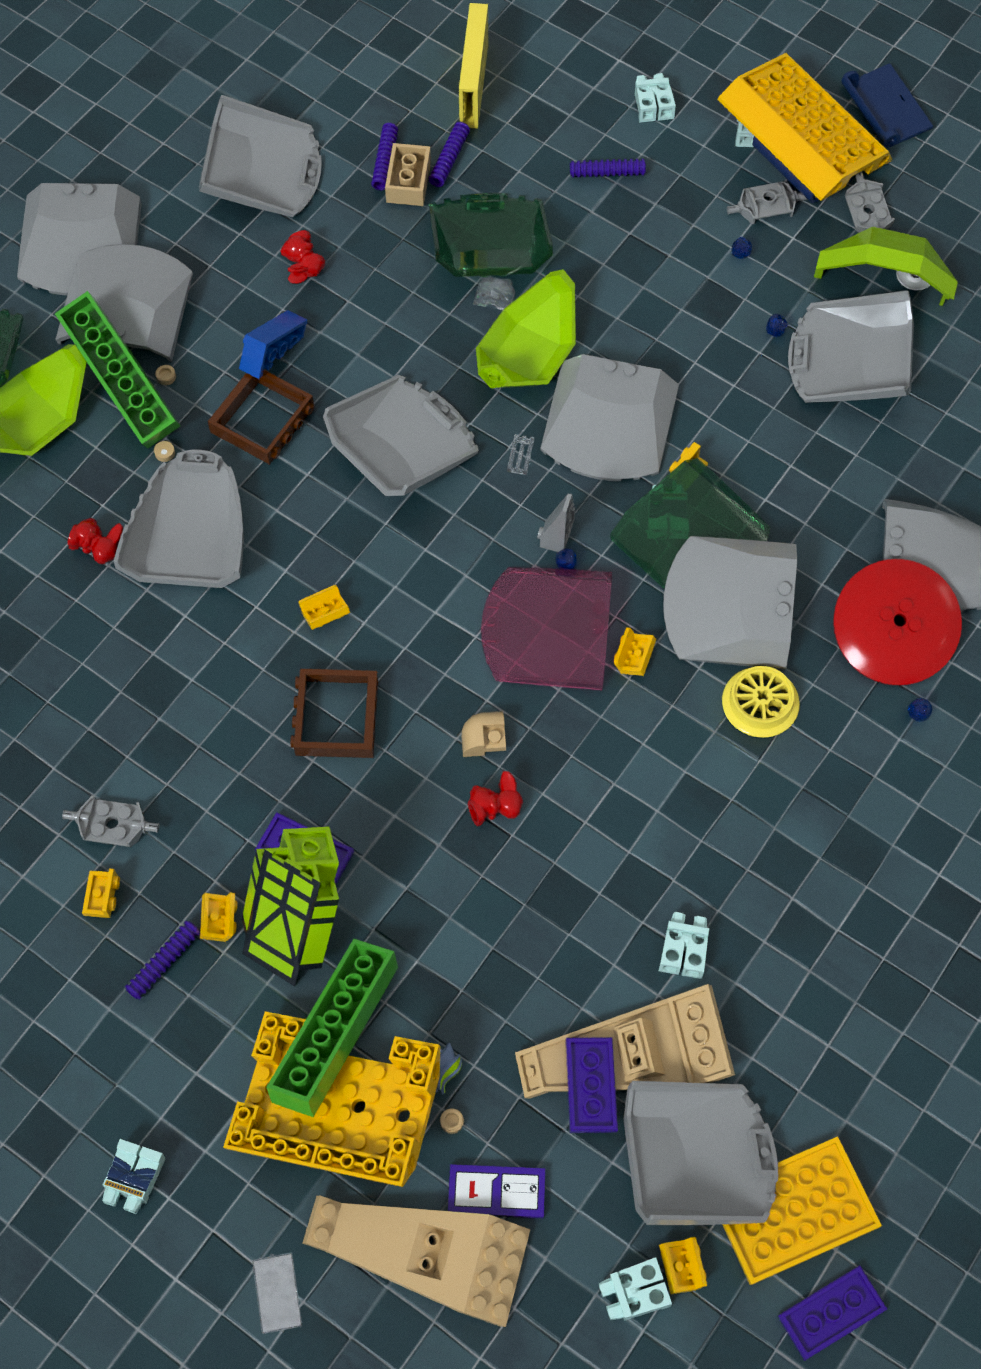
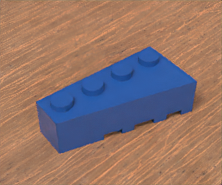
(271, 342)

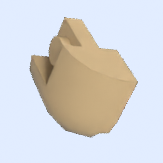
(483, 734)

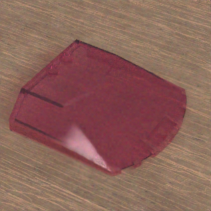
(548, 627)

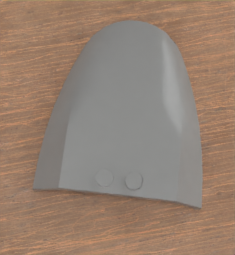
(186, 525)
(939, 542)

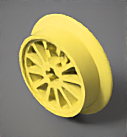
(772, 722)

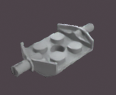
(868, 195)
(754, 206)
(95, 815)

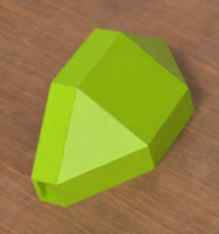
(894, 252)
(530, 335)
(41, 401)

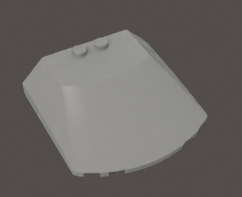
(260, 159)
(68, 221)
(138, 291)
(854, 349)
(609, 418)
(399, 435)
(731, 601)
(698, 1154)

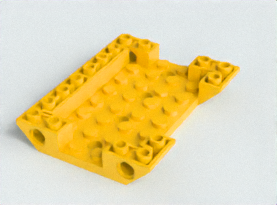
(770, 108)
(337, 1138)

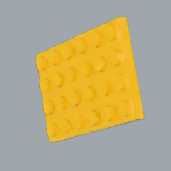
(813, 1211)

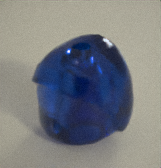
(741, 248)
(776, 325)
(566, 559)
(920, 709)

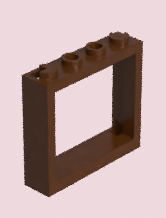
(239, 395)
(331, 749)

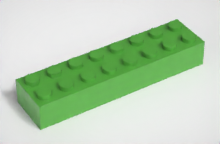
(117, 370)
(332, 1028)

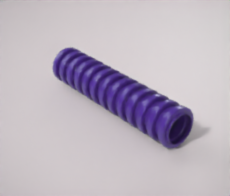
(388, 137)
(449, 154)
(607, 168)
(162, 960)

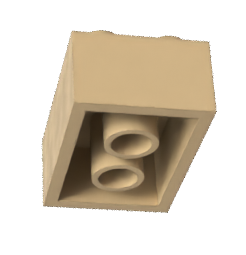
(408, 174)

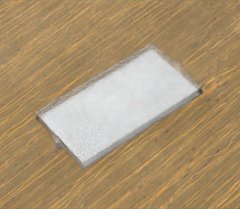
(277, 1293)

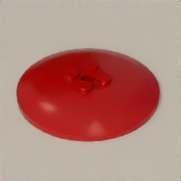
(867, 627)

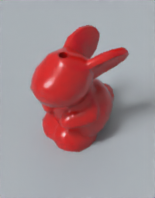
(299, 250)
(90, 538)
(487, 803)

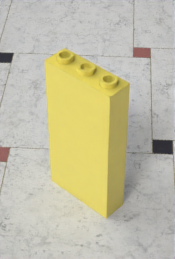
(473, 65)

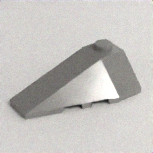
(558, 526)

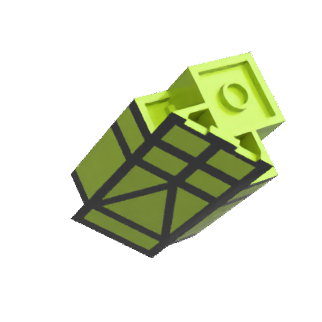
(292, 902)

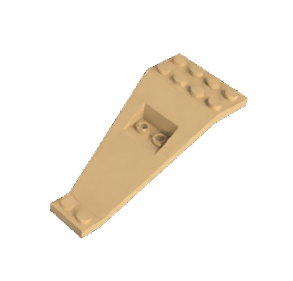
(673, 1037)
(469, 1263)

